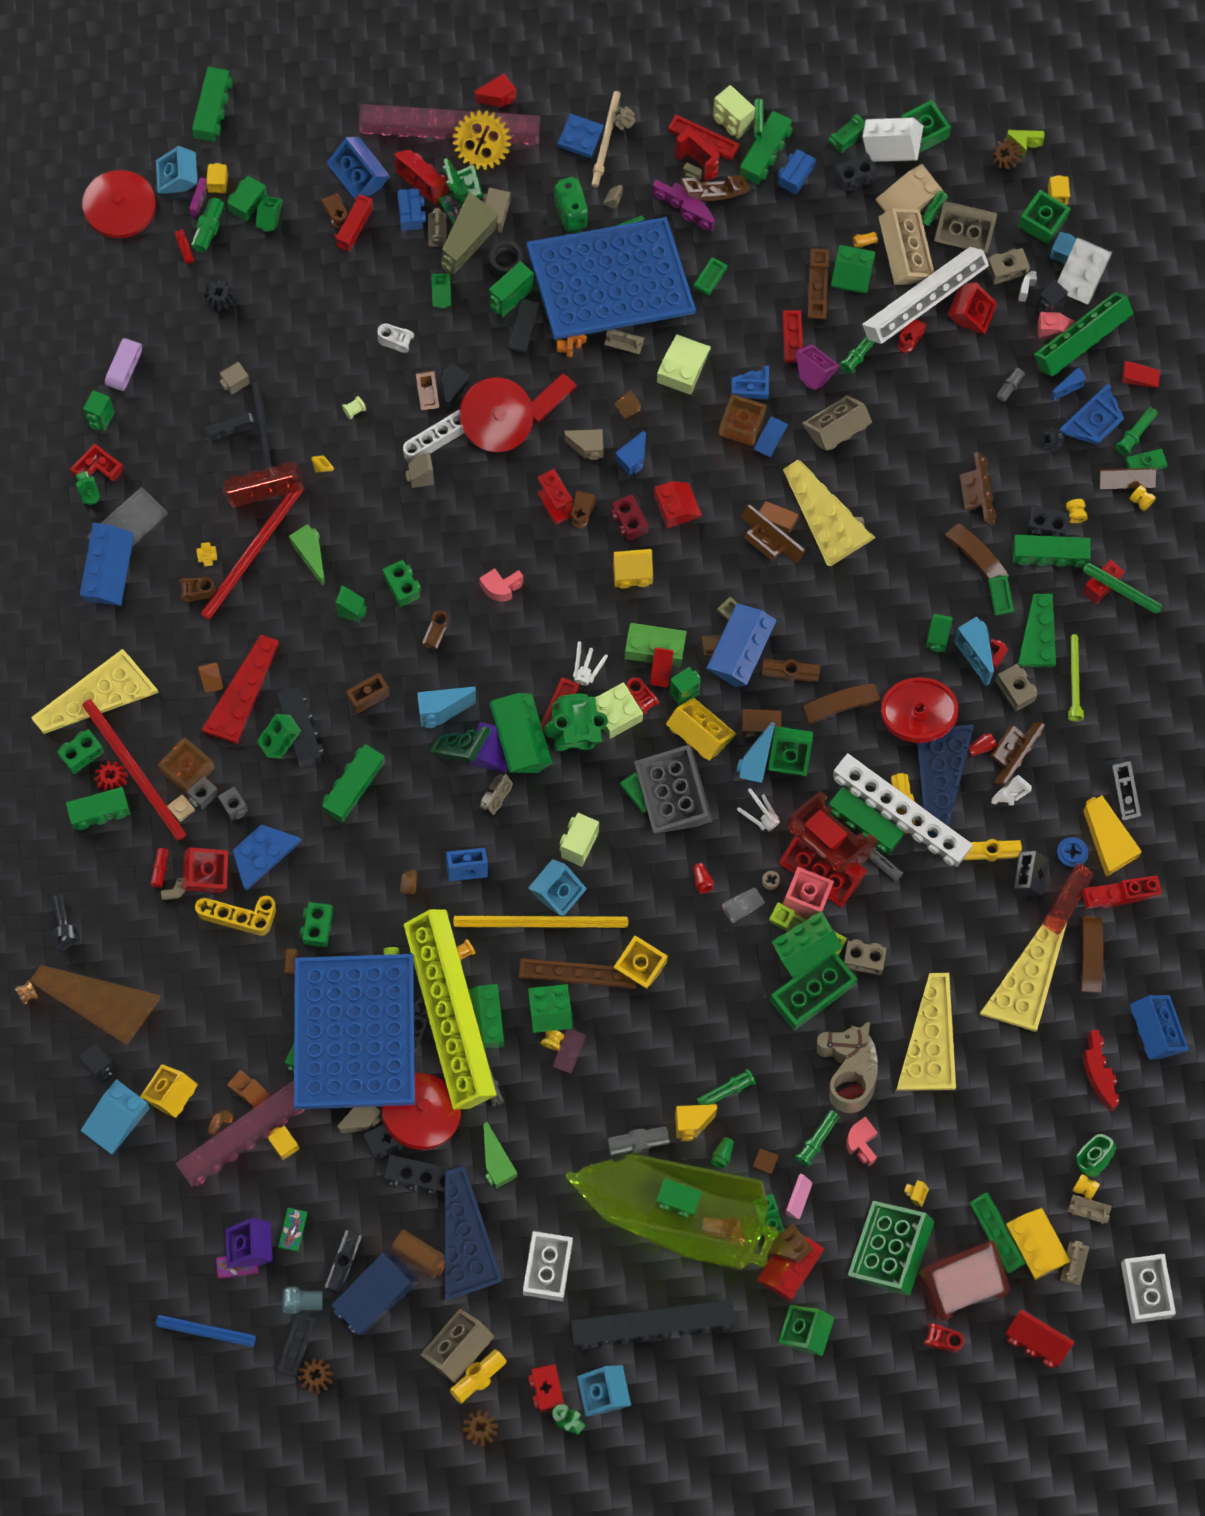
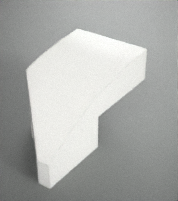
(1029, 280)
(1012, 791)

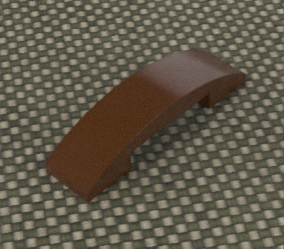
(720, 190)
(818, 283)
(976, 551)
(841, 701)
(1092, 954)

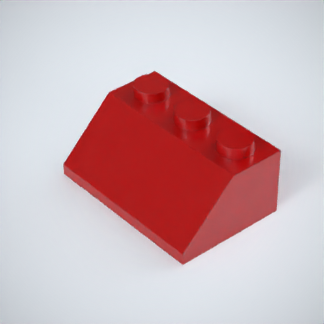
(421, 175)
(786, 1276)
(1038, 1339)

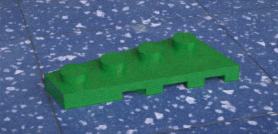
(1039, 635)

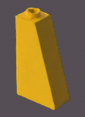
(1109, 835)

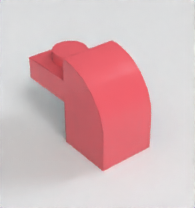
(500, 589)
(857, 1138)

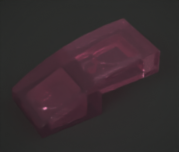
(569, 1050)

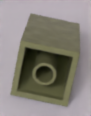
(468, 233)

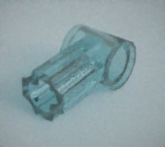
(296, 1300)

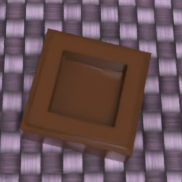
(765, 1161)

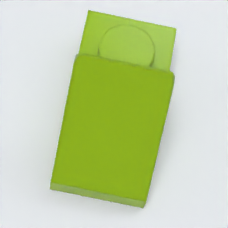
(1026, 138)

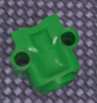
(575, 723)

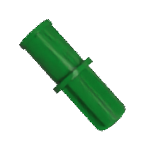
(934, 208)

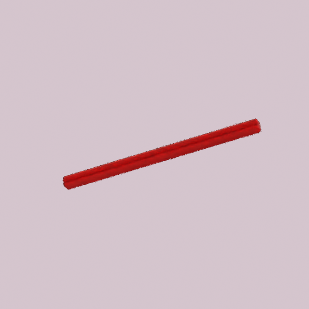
(249, 554)
(134, 769)

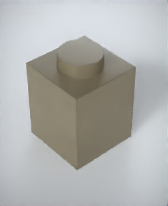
(234, 378)

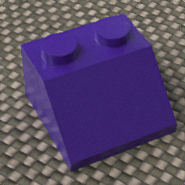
(491, 753)
(248, 1244)

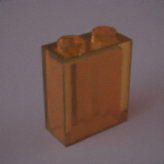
(419, 1254)

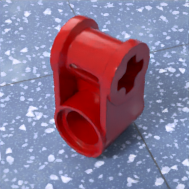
(910, 335)
(643, 697)
(942, 1338)

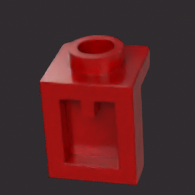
(999, 652)

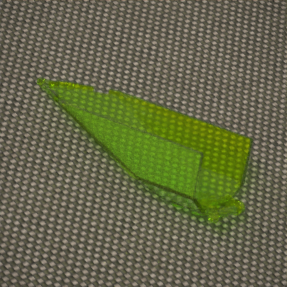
(627, 1194)

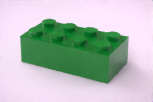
(813, 990)

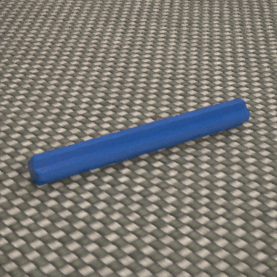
(205, 1331)

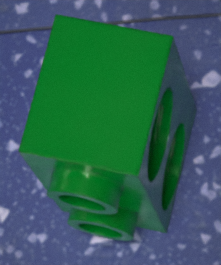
(98, 411)
(398, 584)
(685, 686)
(278, 736)
(84, 755)
(321, 925)

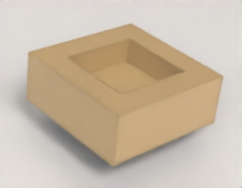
(181, 808)

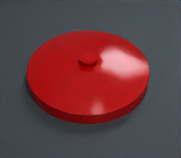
(119, 204)
(496, 414)
(919, 710)
(427, 1122)

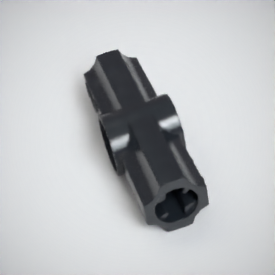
(347, 1249)

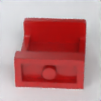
(700, 151)
(555, 497)

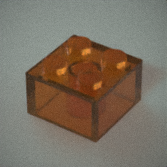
(742, 420)
(186, 765)

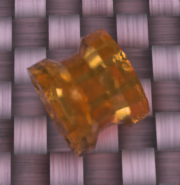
(26, 992)

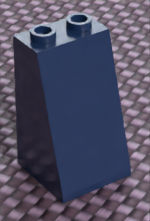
(374, 1293)

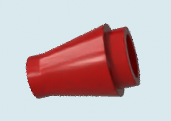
(982, 744)
(703, 880)

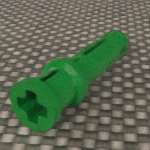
(856, 356)
(1132, 437)
(734, 1085)
(813, 1145)

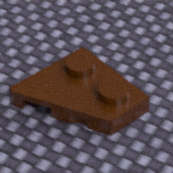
(791, 1245)

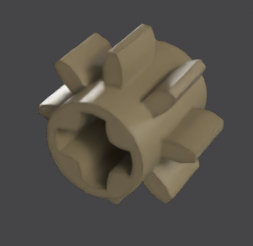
(623, 117)

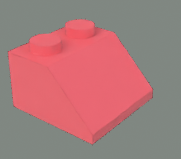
(807, 893)

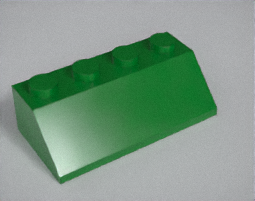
(521, 733)

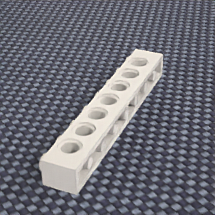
(850, 766)

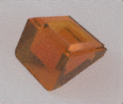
(628, 404)
(709, 643)
(408, 882)

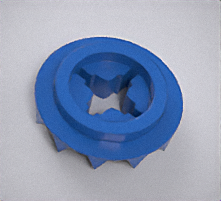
(1078, 846)

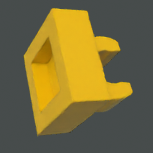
(917, 1193)

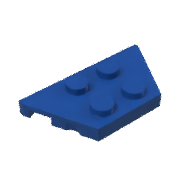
(1095, 419)
(262, 852)

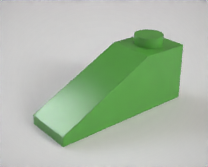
(307, 546)
(498, 1165)

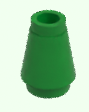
(722, 1153)

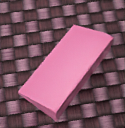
(799, 1197)

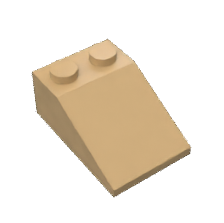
(911, 191)

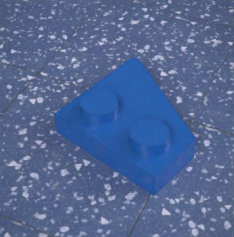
(752, 384)

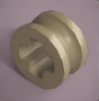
(772, 874)

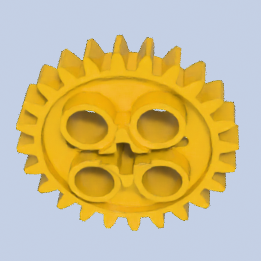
(467, 132)

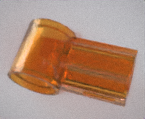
(729, 1228)

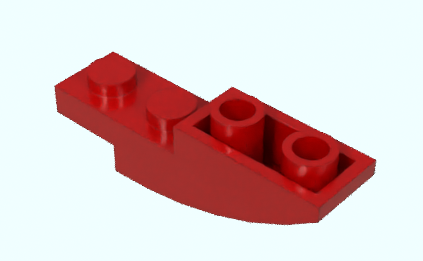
(1122, 893)
(1100, 1077)

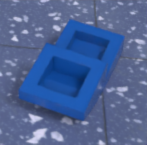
(770, 436)

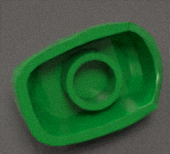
(1096, 1155)

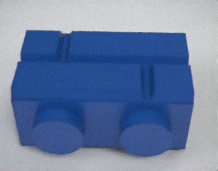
(796, 171)
(410, 209)

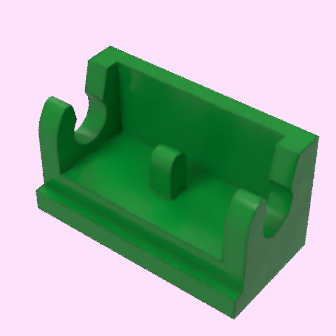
(848, 134)

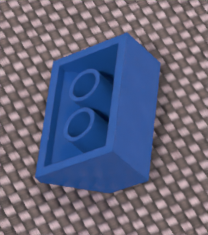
(357, 168)
(1159, 1026)

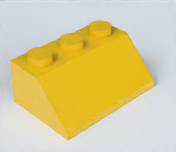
(700, 728)
(1038, 1243)

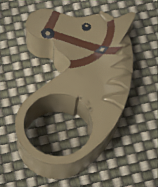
(858, 1060)

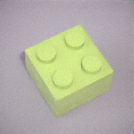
(733, 112)
(620, 710)
(579, 840)

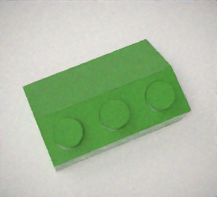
(644, 639)

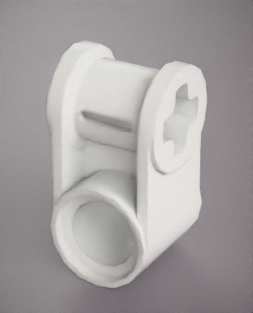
(398, 339)

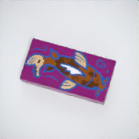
(198, 197)
(224, 1272)

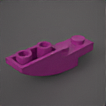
(691, 208)

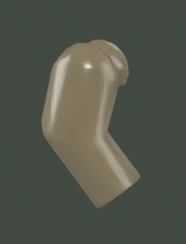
(175, 892)

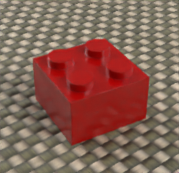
(205, 870)

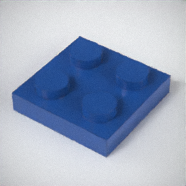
(580, 135)

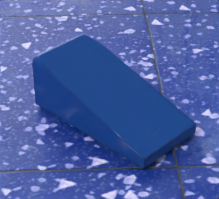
(1070, 384)

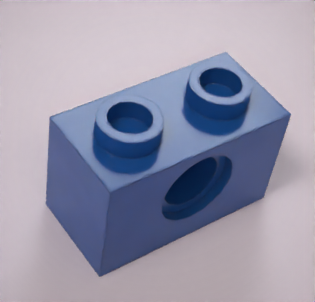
(467, 864)

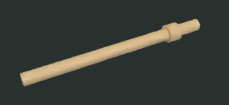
(598, 169)

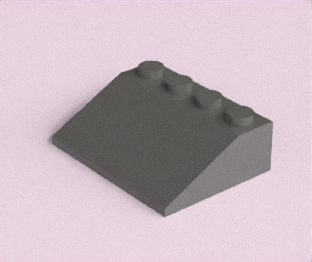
(673, 790)

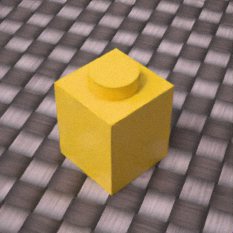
(217, 178)
(1059, 188)
(283, 1142)

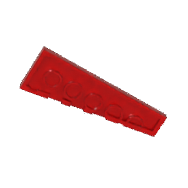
(236, 704)

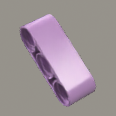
(123, 364)

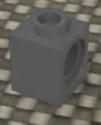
(202, 785)
(233, 796)

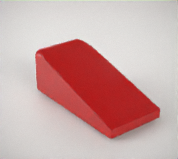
(1140, 375)
(661, 667)

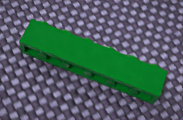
(1083, 334)

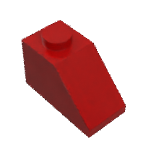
(497, 92)

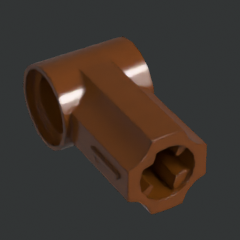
(436, 631)

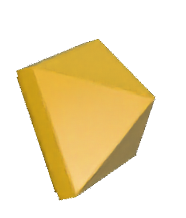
(321, 464)

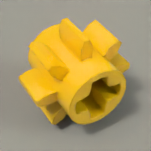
(206, 554)

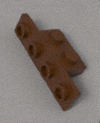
(977, 490)
(768, 537)
(1012, 750)

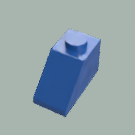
(632, 454)

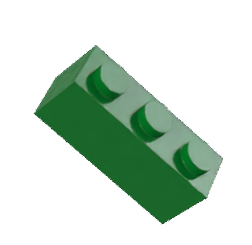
(98, 808)

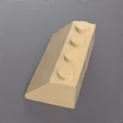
(906, 245)

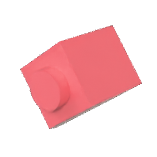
(1052, 325)

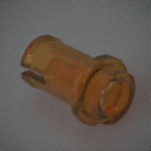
(290, 956)

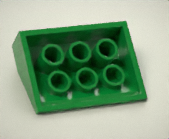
(891, 1247)

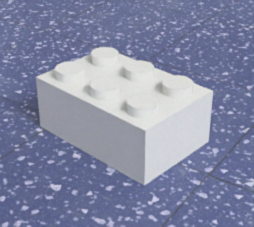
(1083, 270)
(547, 1266)
(1148, 1288)

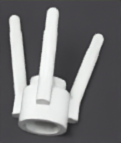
(583, 675)
(769, 819)

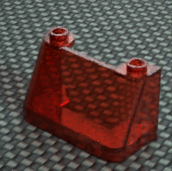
(852, 850)
(964, 1280)

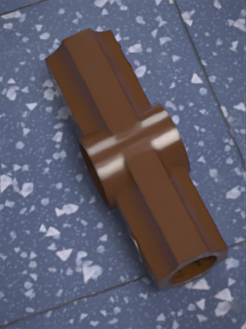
(802, 672)

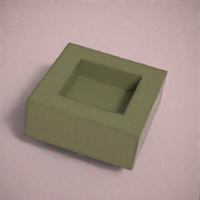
(691, 171)
(727, 608)

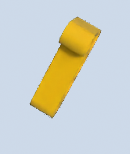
(234, 913)

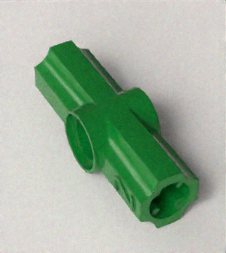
(208, 225)

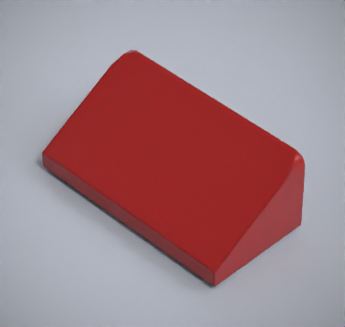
(826, 830)

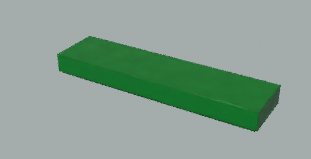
(998, 1231)

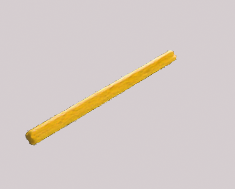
(541, 921)

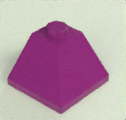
(815, 366)

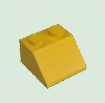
(633, 568)
(641, 962)
(169, 1090)
(693, 1120)

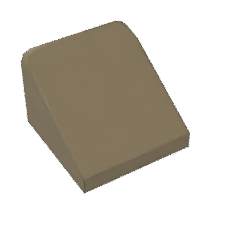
(613, 197)

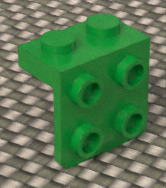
(462, 181)

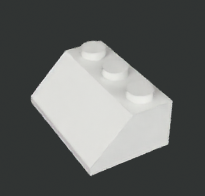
(892, 139)

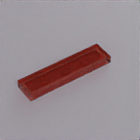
(1068, 899)

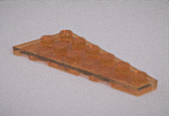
(105, 1004)

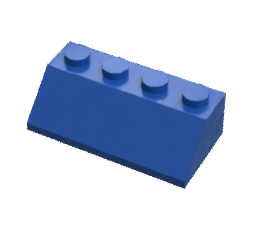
(106, 564)
(741, 645)

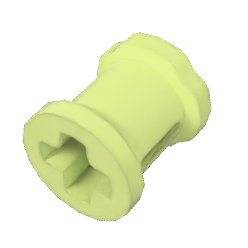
(354, 407)

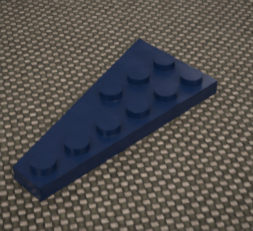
(942, 770)
(468, 1251)

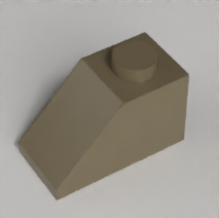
(499, 203)
(586, 442)
(420, 471)
(360, 1120)

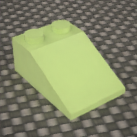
(682, 364)

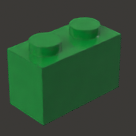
(246, 198)
(678, 1198)

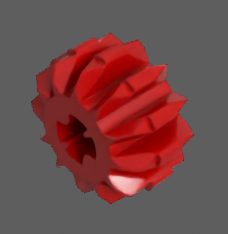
(115, 771)

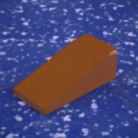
(779, 516)
(210, 677)

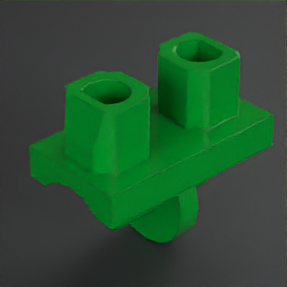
(87, 488)
(567, 1419)

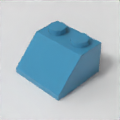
(176, 171)
(557, 887)
(604, 1390)

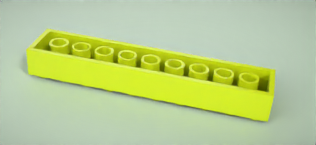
(449, 1009)

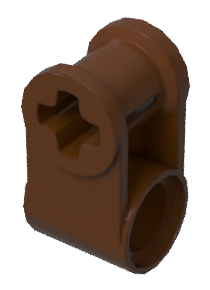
(334, 210)
(582, 507)
(192, 589)

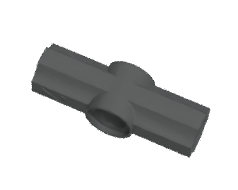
(638, 1140)

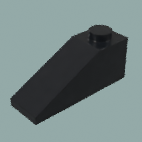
(1123, 787)

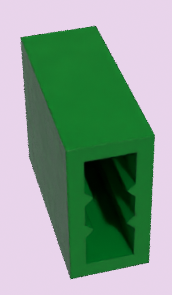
(511, 289)

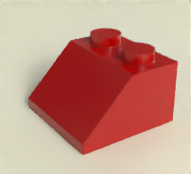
(972, 308)
(676, 503)

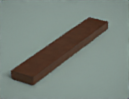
(573, 973)

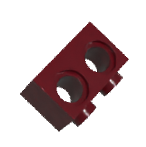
(634, 517)

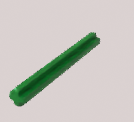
(1122, 588)

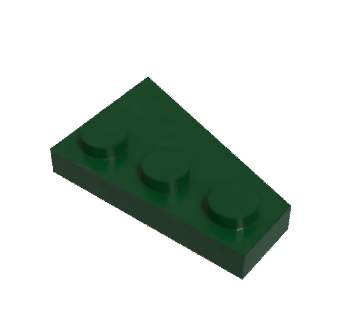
(460, 746)

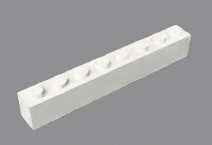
(925, 295)

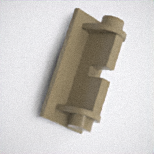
(437, 228)
(624, 341)
(501, 786)
(1089, 1209)
(1074, 1270)

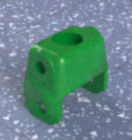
(571, 205)

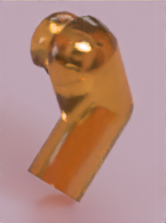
(218, 1119)

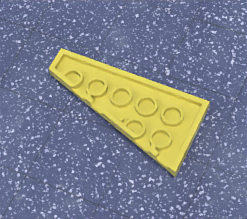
(827, 517)
(109, 686)
(1025, 987)
(931, 1049)

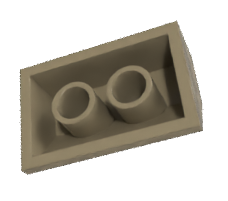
(965, 226)
(837, 422)
(457, 1345)

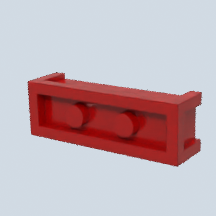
(354, 222)

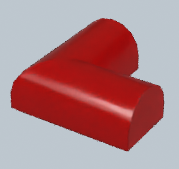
(98, 460)

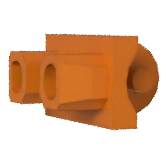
(566, 346)

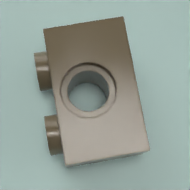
(1001, 273)
(1016, 697)

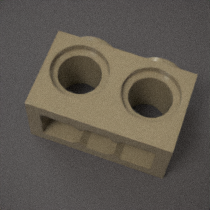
(864, 962)

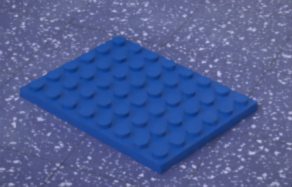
(610, 278)
(354, 1031)

